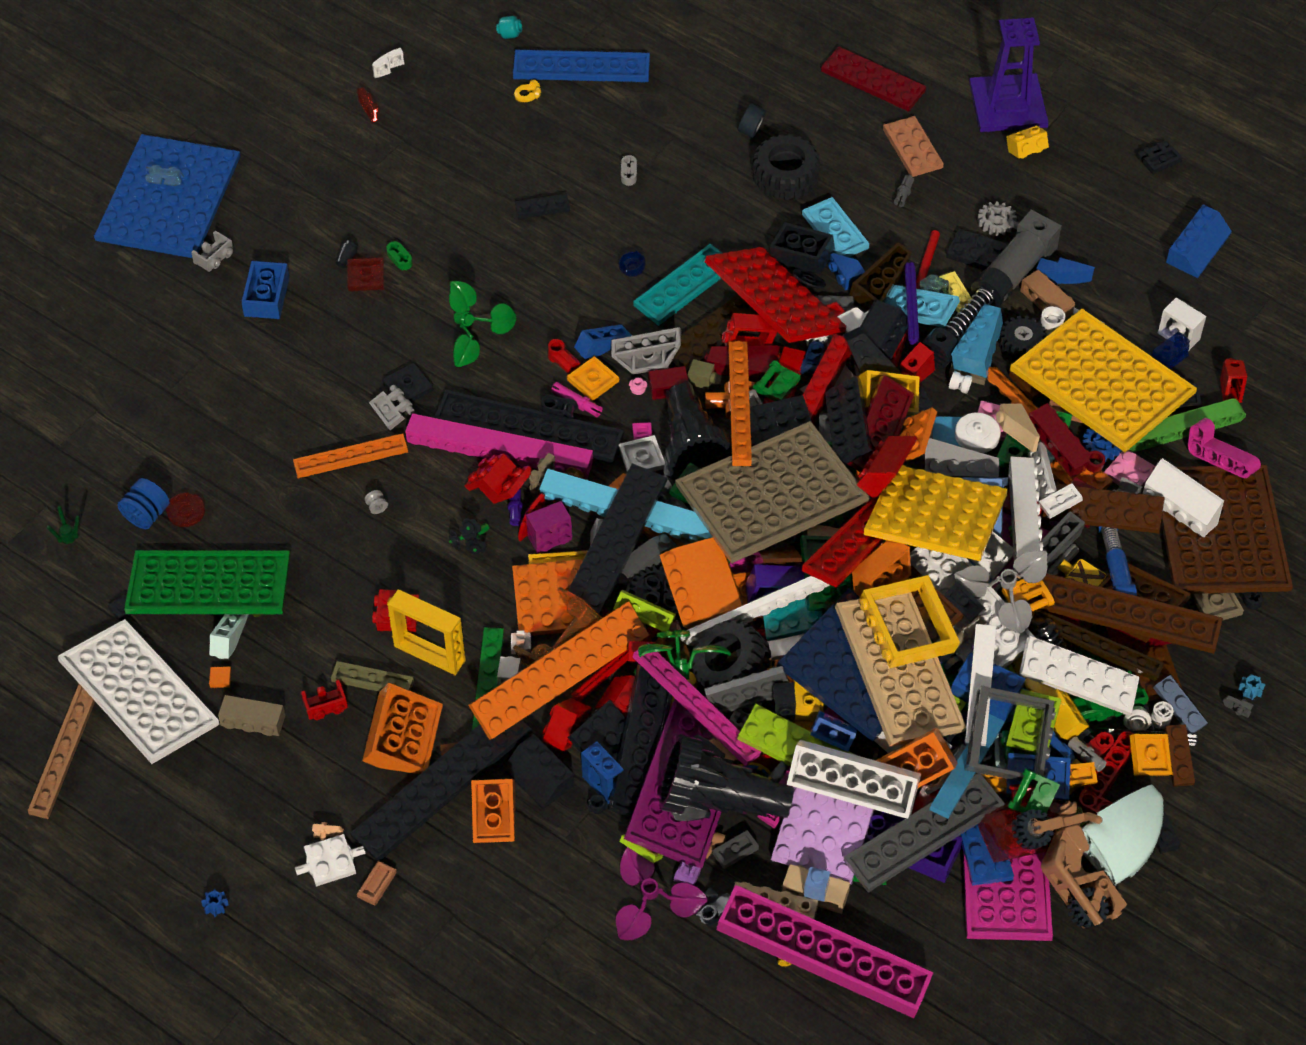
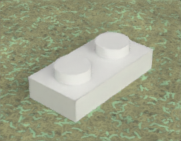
(1060, 501)

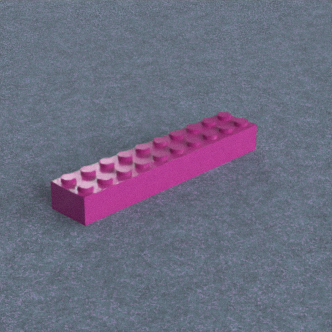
(824, 951)

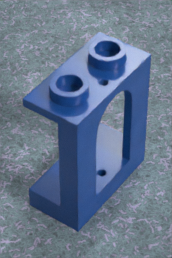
(607, 769)

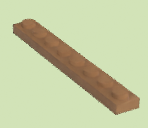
(62, 754)

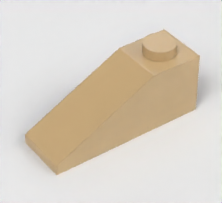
(1018, 425)

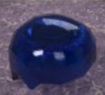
(632, 264)

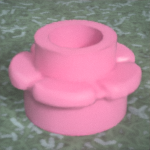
(637, 386)

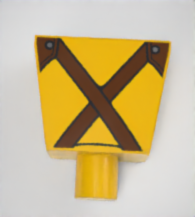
(1082, 572)

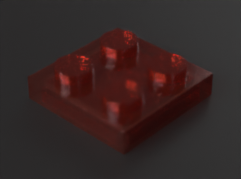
(365, 274)

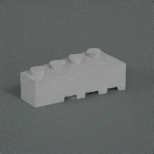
(957, 461)

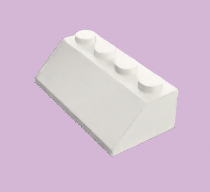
(1185, 498)

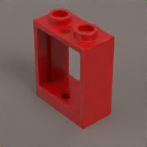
(748, 322)

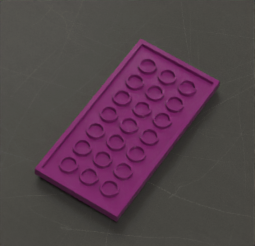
(658, 828)

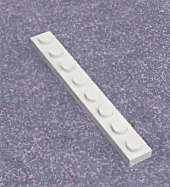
(759, 607)

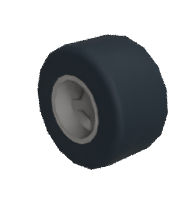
(751, 120)

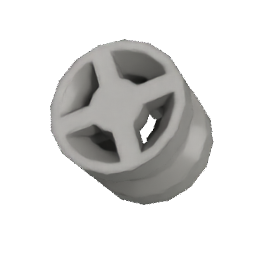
(376, 502)

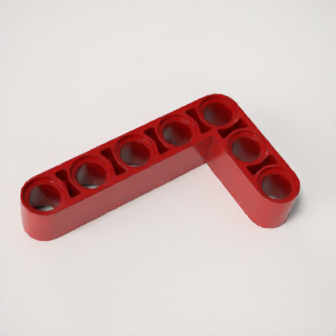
(1105, 782)

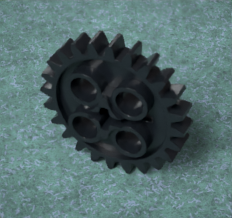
(641, 589)

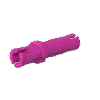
(584, 403)

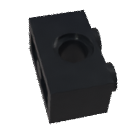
(784, 700)

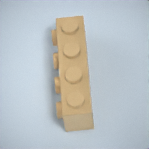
(797, 903)

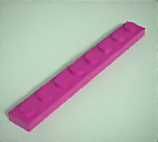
(697, 705)

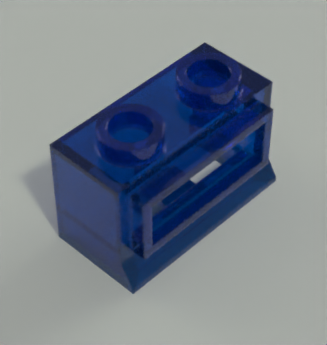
(1172, 350)

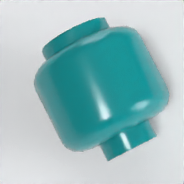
(509, 27)

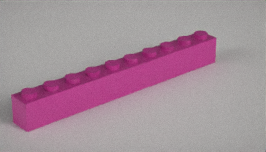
(487, 442)

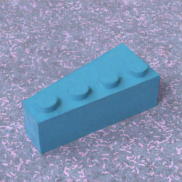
(978, 343)

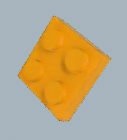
(593, 378)
(1150, 755)

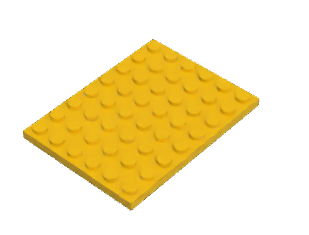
(1103, 379)

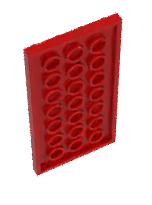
(775, 294)

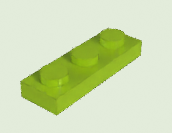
(646, 611)

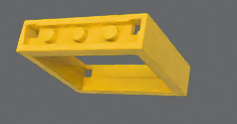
(935, 609)
(447, 659)

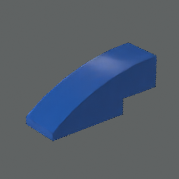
(1066, 271)

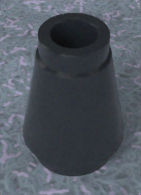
(347, 251)

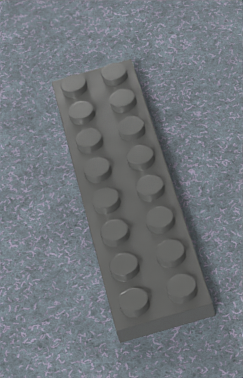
(920, 835)

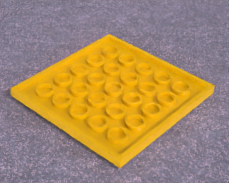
(937, 513)

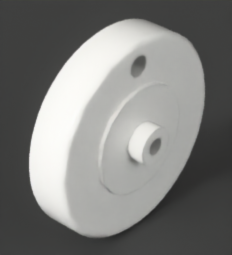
(977, 432)

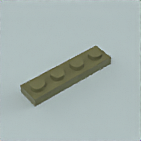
(368, 677)

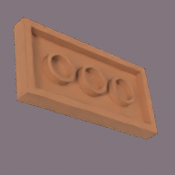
(913, 146)

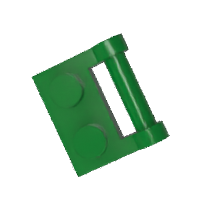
(782, 384)
(1041, 795)

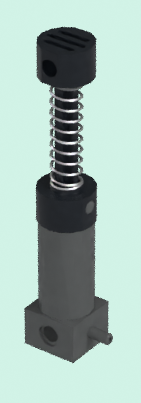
(1034, 239)

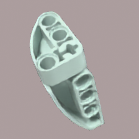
(1126, 834)

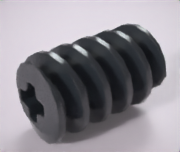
(1049, 634)

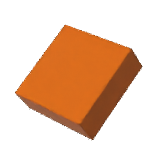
(220, 677)

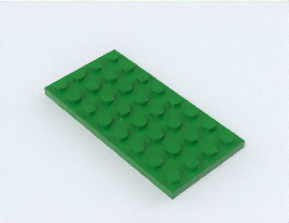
(208, 582)

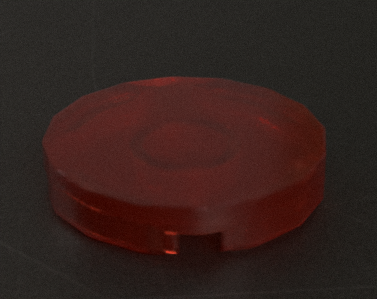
(185, 510)

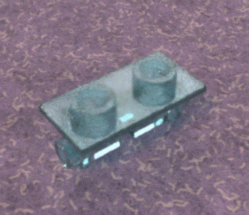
(171, 175)

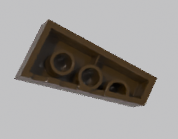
(881, 276)

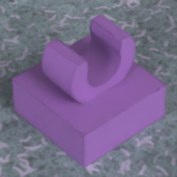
(687, 874)

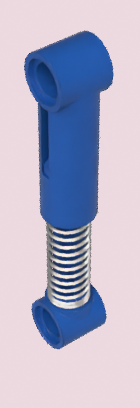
(1117, 561)

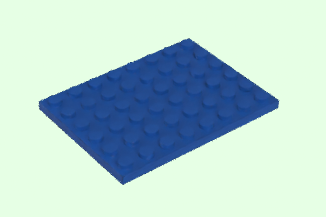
(164, 215)

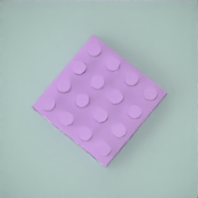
(821, 833)

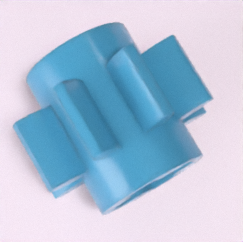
(1251, 686)

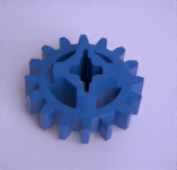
(1099, 444)

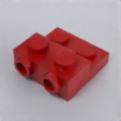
(381, 616)

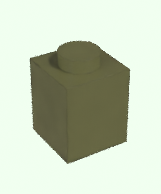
(701, 374)

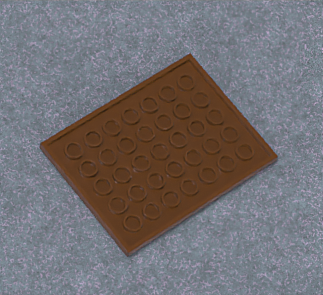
(1244, 547)

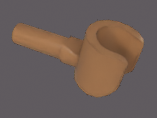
(718, 839)

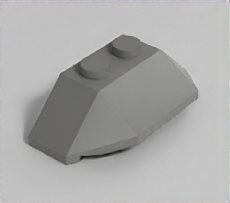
(647, 351)

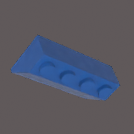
(1199, 242)

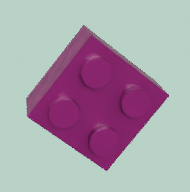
(549, 527)

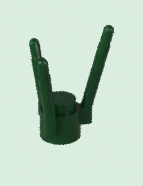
(66, 532)

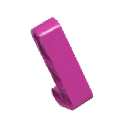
(1223, 455)

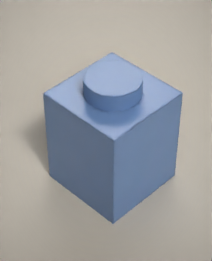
(816, 884)

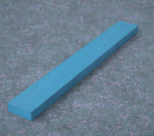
(959, 777)

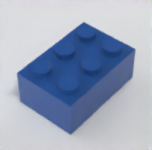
(265, 290)
(1001, 679)

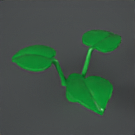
(460, 298)
(680, 664)

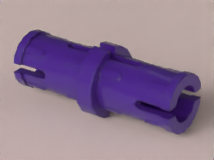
(515, 508)

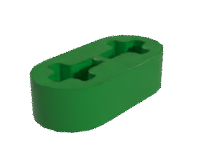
(396, 258)

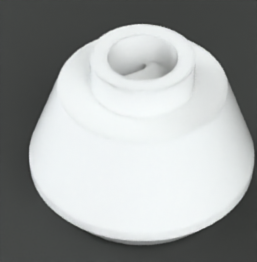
(1138, 719)

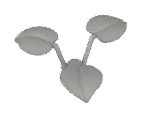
(1012, 615)

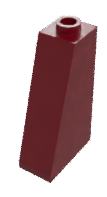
(758, 360)

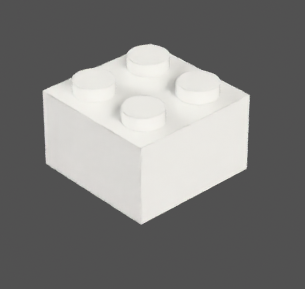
(1182, 318)

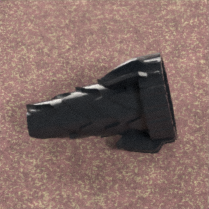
(692, 433)
(703, 779)

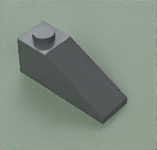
(648, 555)

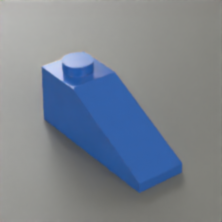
(598, 340)

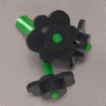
(470, 530)

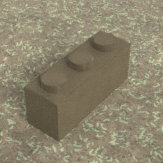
(251, 715)

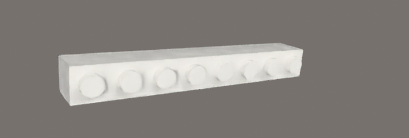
(1024, 506)

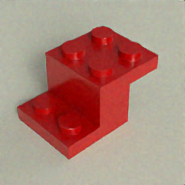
(498, 478)

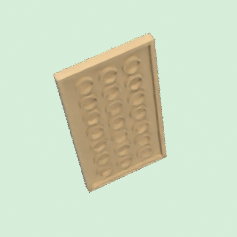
(905, 697)

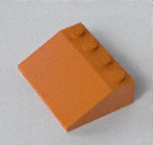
(700, 582)
(402, 730)

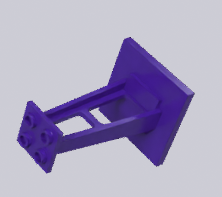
(1011, 100)

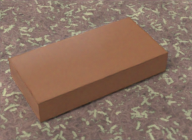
(376, 883)

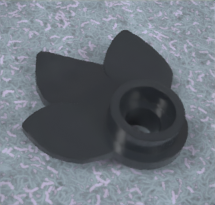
(714, 906)

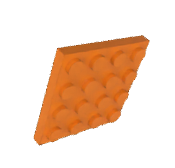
(537, 598)

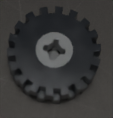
(1012, 335)

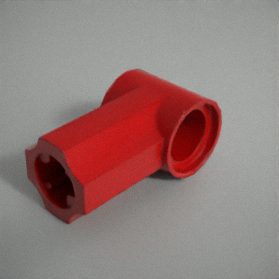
(559, 354)

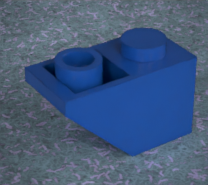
(846, 269)

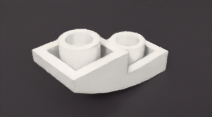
(389, 60)

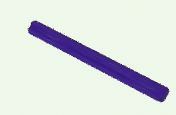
(911, 299)

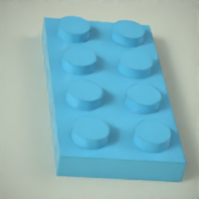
(831, 219)
(932, 307)

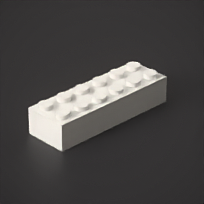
(853, 779)

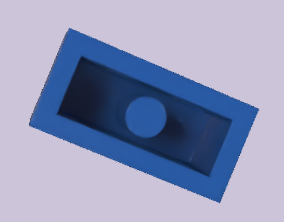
(833, 731)

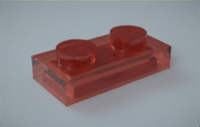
(367, 103)

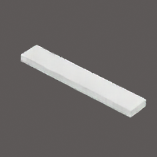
(981, 673)

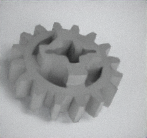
(996, 218)

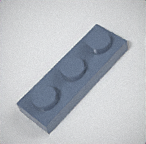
(1183, 708)

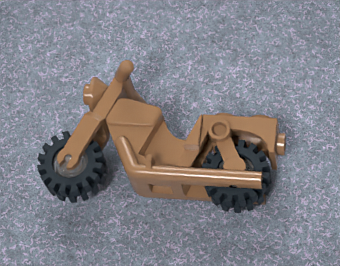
(1062, 863)

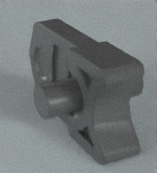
(1241, 707)

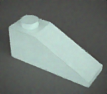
(226, 635)

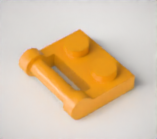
(1026, 591)

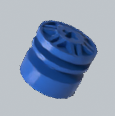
(143, 503)

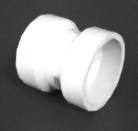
(960, 382)
(1162, 715)

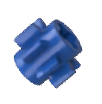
(215, 902)

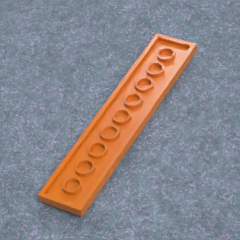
(558, 670)

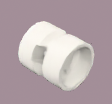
(1052, 318)

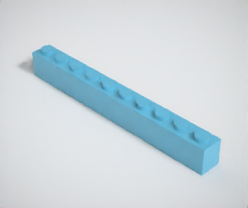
(598, 498)

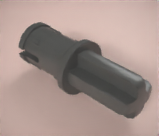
(904, 190)

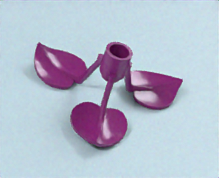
(635, 923)

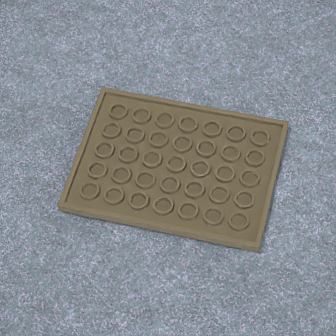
(786, 490)

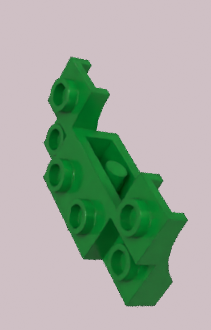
(1097, 712)

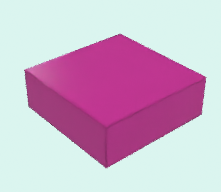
(641, 430)

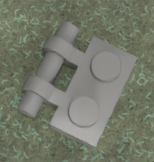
(387, 411)

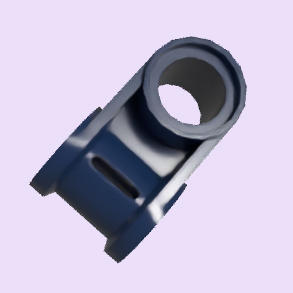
(813, 357)

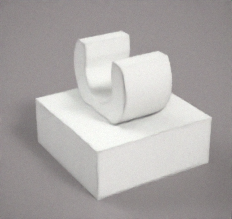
(522, 640)

